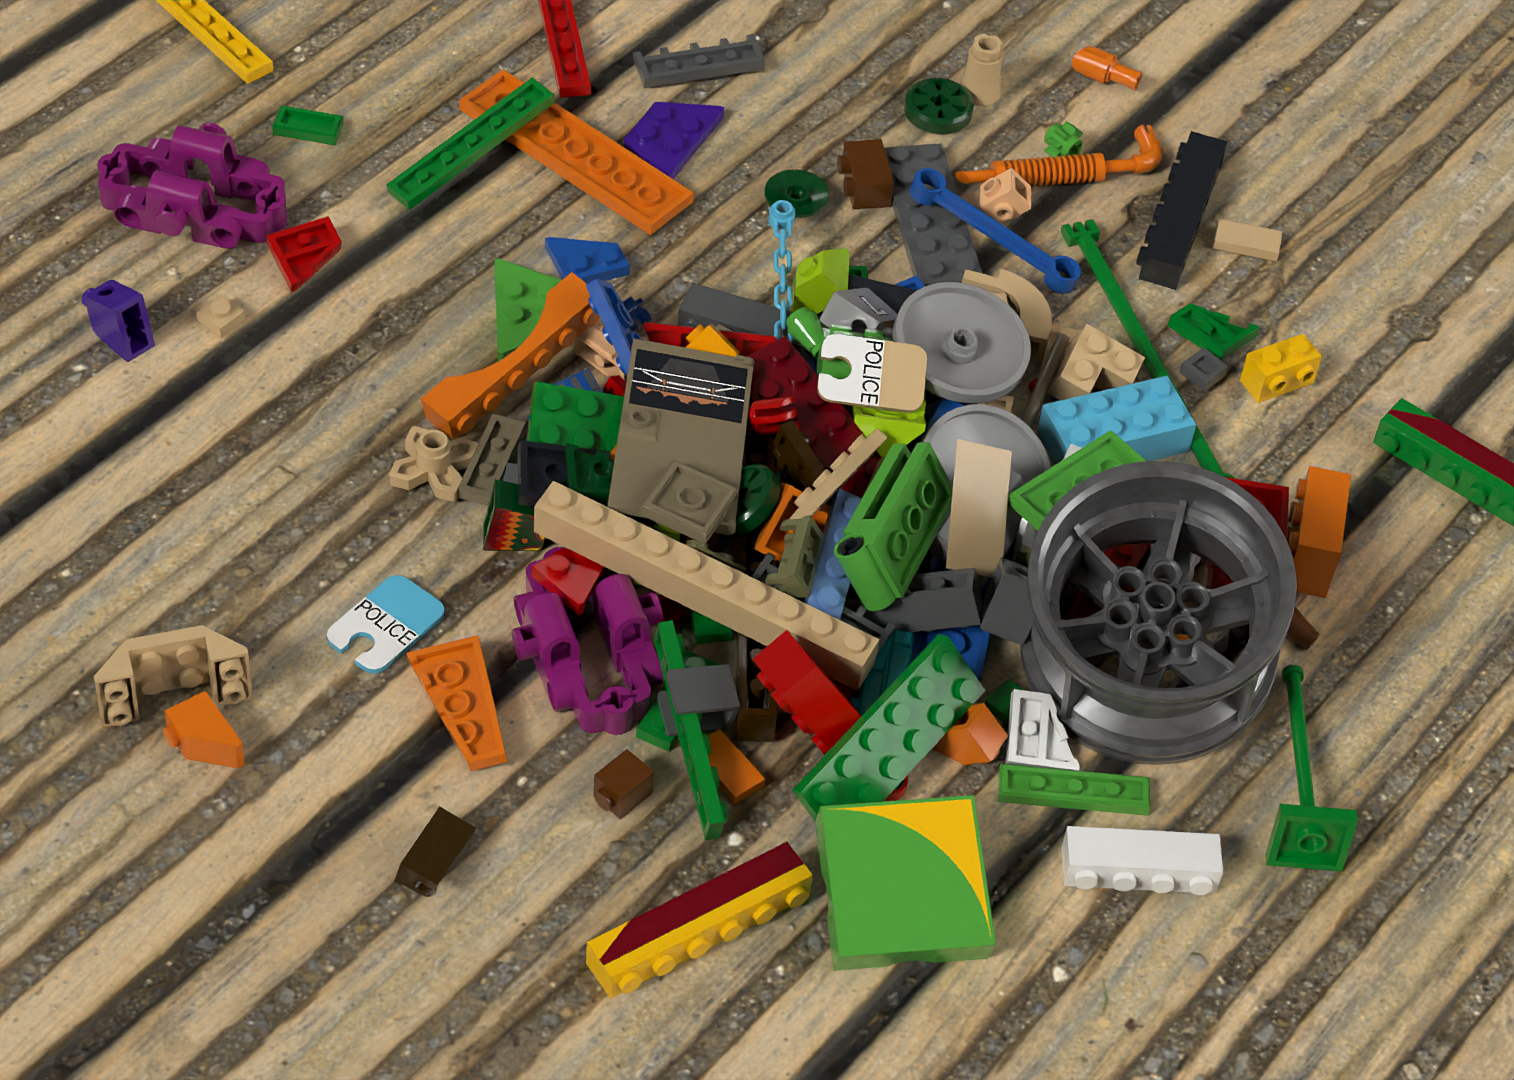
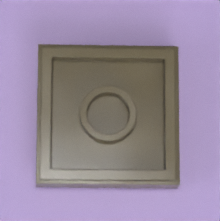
(689, 502)

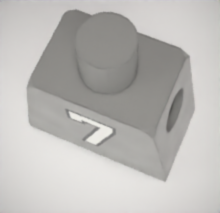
(860, 311)

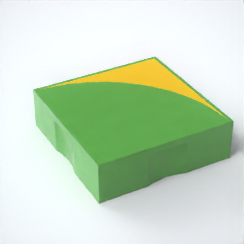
(904, 882)

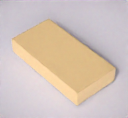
(1247, 240)

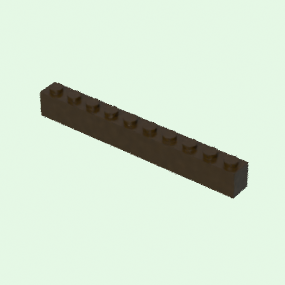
(757, 707)

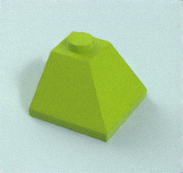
(819, 278)

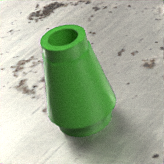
(805, 329)

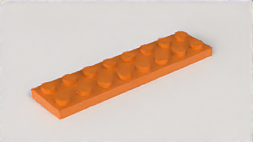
(588, 159)

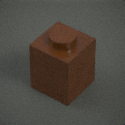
(623, 784)

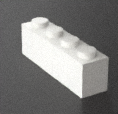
(1142, 860)

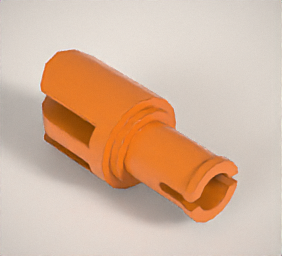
(1105, 67)

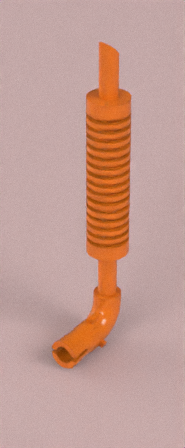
(1074, 168)

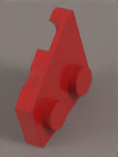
(569, 576)

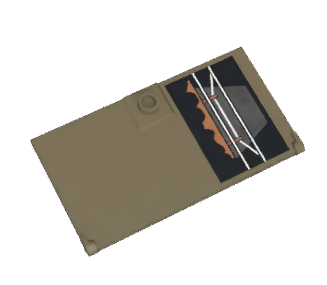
(684, 410)

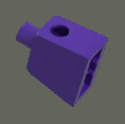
(119, 318)

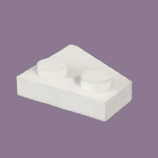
(1036, 734)

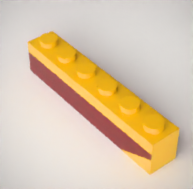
(698, 920)

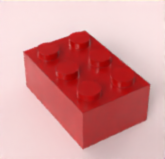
(806, 691)

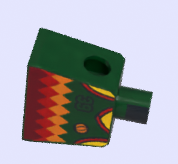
(507, 523)

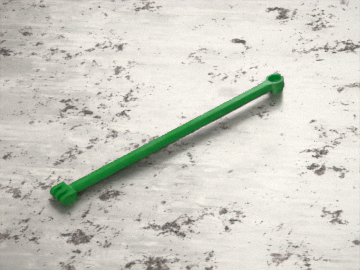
(1085, 238)

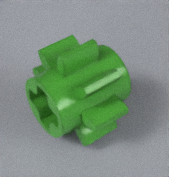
(1063, 140)

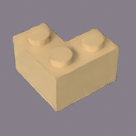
(1096, 362)

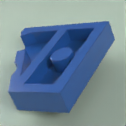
(587, 259)

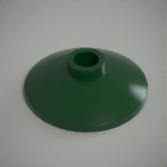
(800, 188)

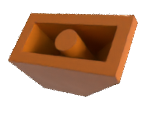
(203, 733)
(973, 737)

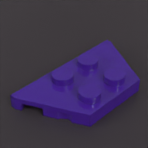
(672, 134)

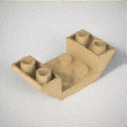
(168, 663)

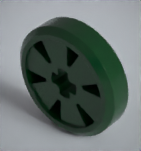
(954, 106)
(756, 498)

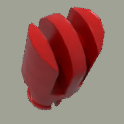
(763, 415)

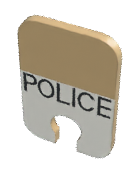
(881, 375)

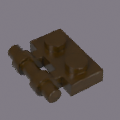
(796, 457)

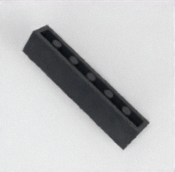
(1182, 210)

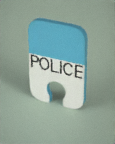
(392, 617)

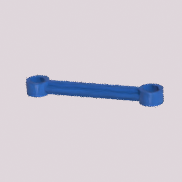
(995, 230)

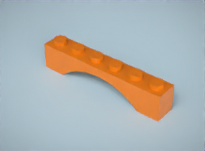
(466, 398)

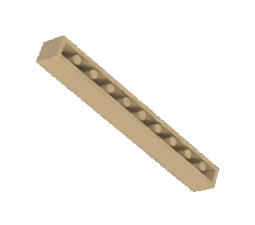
(702, 582)

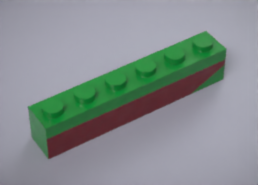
(1449, 458)

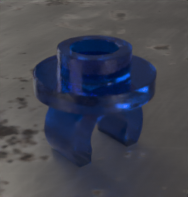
(634, 310)

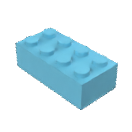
(1142, 414)

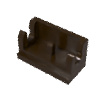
(434, 852)

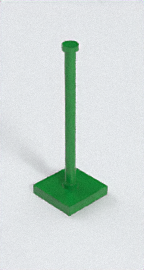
(1305, 833)

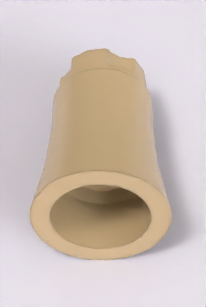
(984, 70)

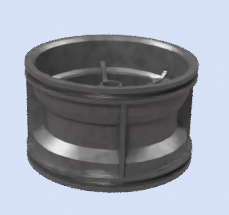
(1180, 513)

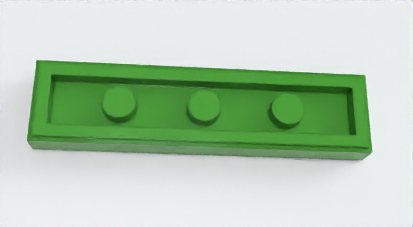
(1074, 789)

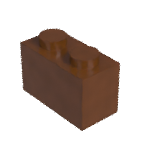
(866, 174)

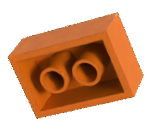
(1318, 528)

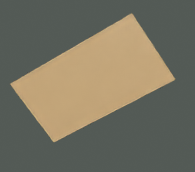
(978, 507)

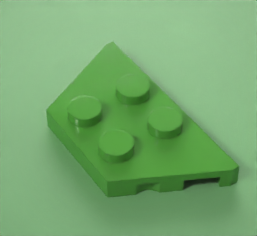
(519, 303)

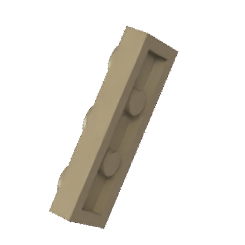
(491, 458)

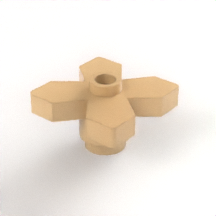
(432, 460)

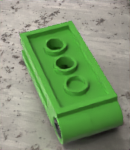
(895, 524)

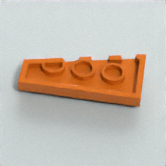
(462, 695)

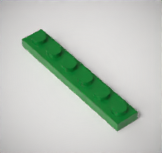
(470, 143)
(693, 742)

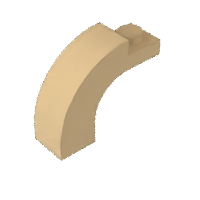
(1024, 300)

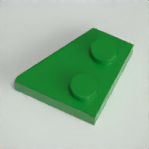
(1211, 330)

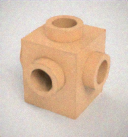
(1005, 196)

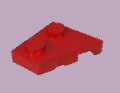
(304, 250)

